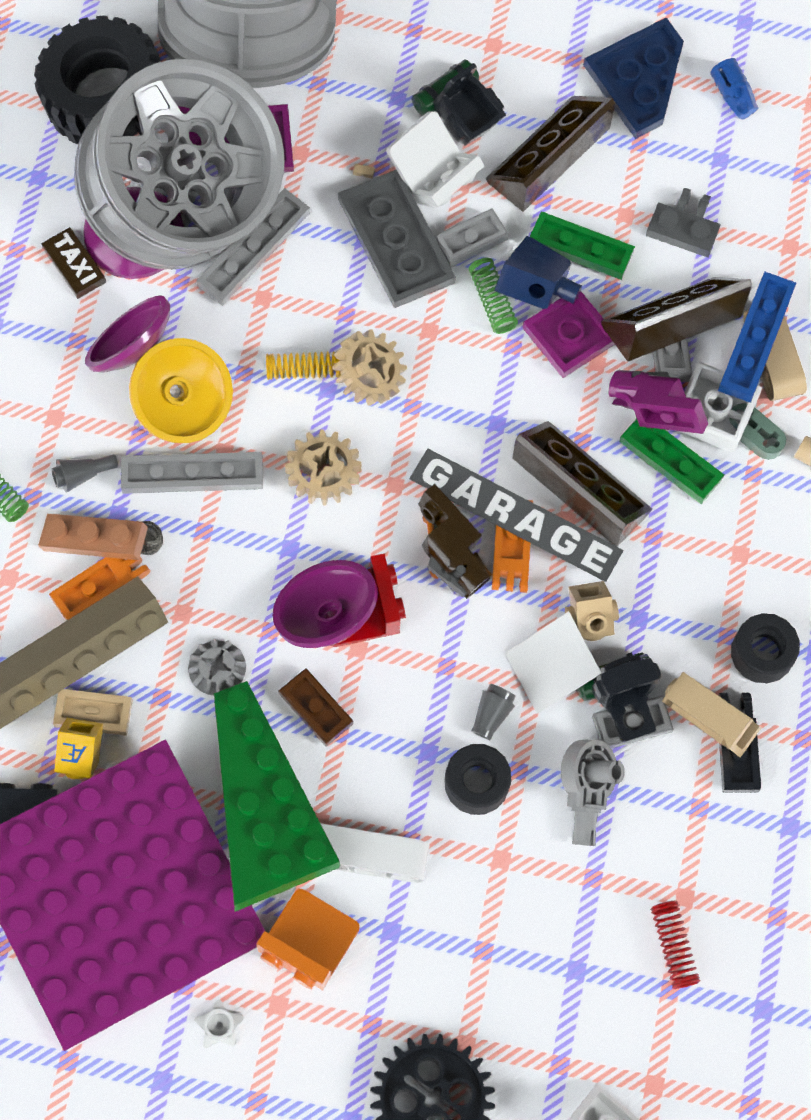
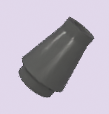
(492, 710)

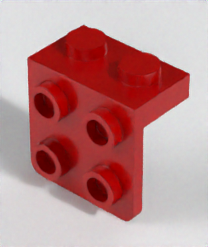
(388, 610)

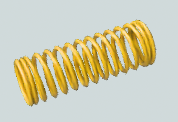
(271, 368)

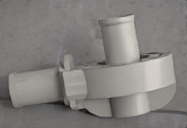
(589, 784)

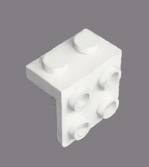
(432, 162)

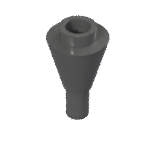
(74, 472)

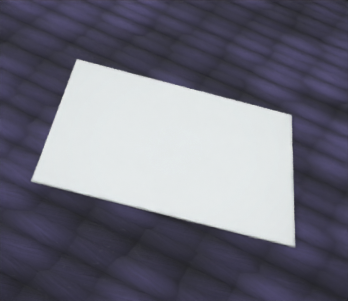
(553, 662)

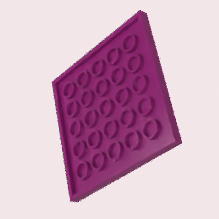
(118, 895)

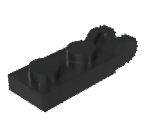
(742, 772)

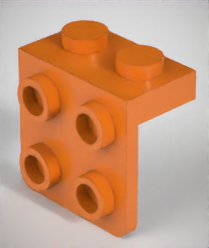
(308, 939)

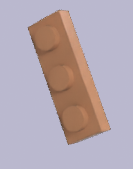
(93, 536)

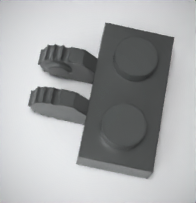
(683, 228)

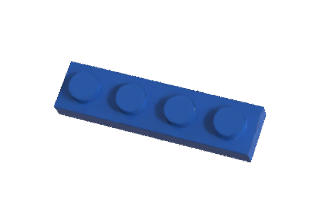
(757, 337)

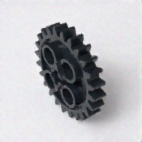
(454, 1070)

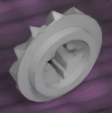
(201, 672)

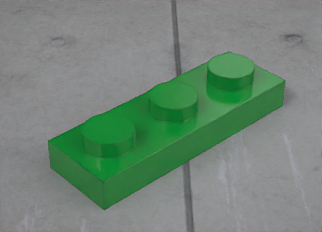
(583, 245)
(673, 460)

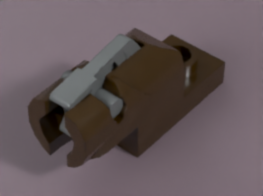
(451, 545)

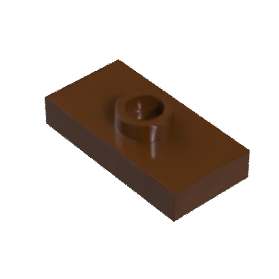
(316, 707)

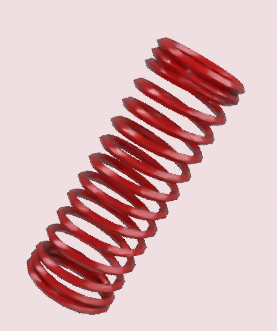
(666, 908)

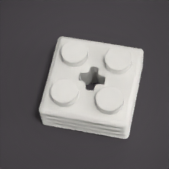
(719, 431)

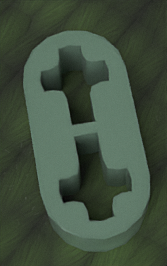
(757, 431)

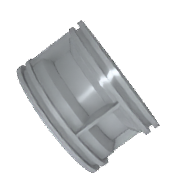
(254, 39)
(219, 107)

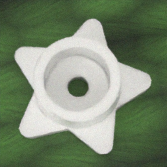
(208, 1024)

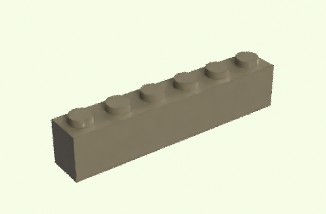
(77, 648)

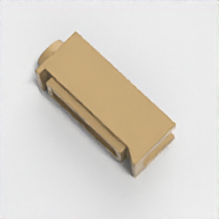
(711, 713)

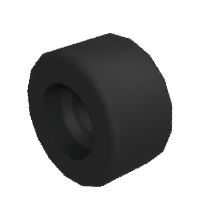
(778, 631)
(485, 757)

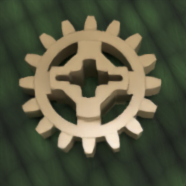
(357, 355)
(313, 456)

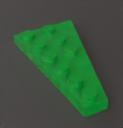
(269, 820)

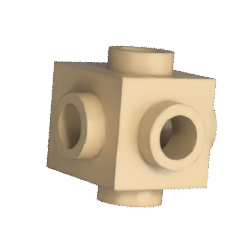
(593, 610)

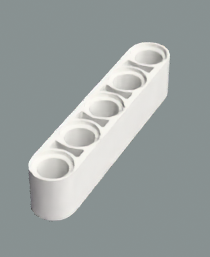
(379, 854)

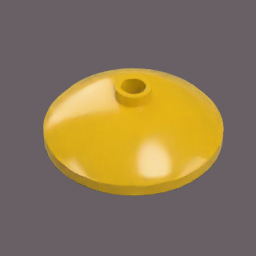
(203, 387)

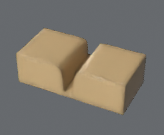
(367, 171)

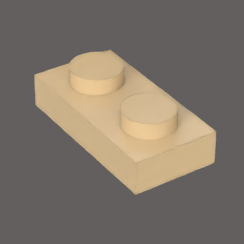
(108, 709)

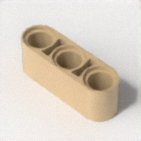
(783, 371)

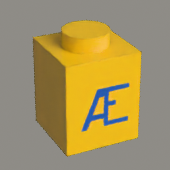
(78, 748)

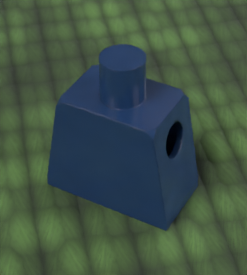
(537, 275)

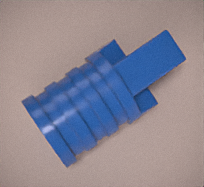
(734, 87)

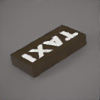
(73, 263)

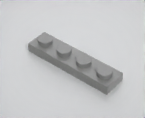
(249, 253)
(191, 472)

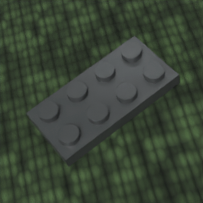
(396, 238)

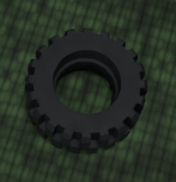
(80, 52)

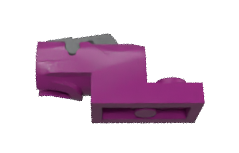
(657, 401)

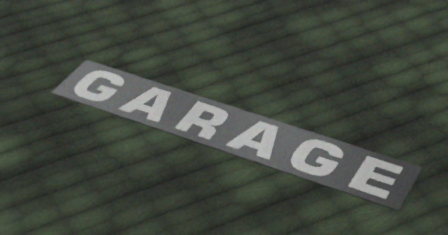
(517, 515)

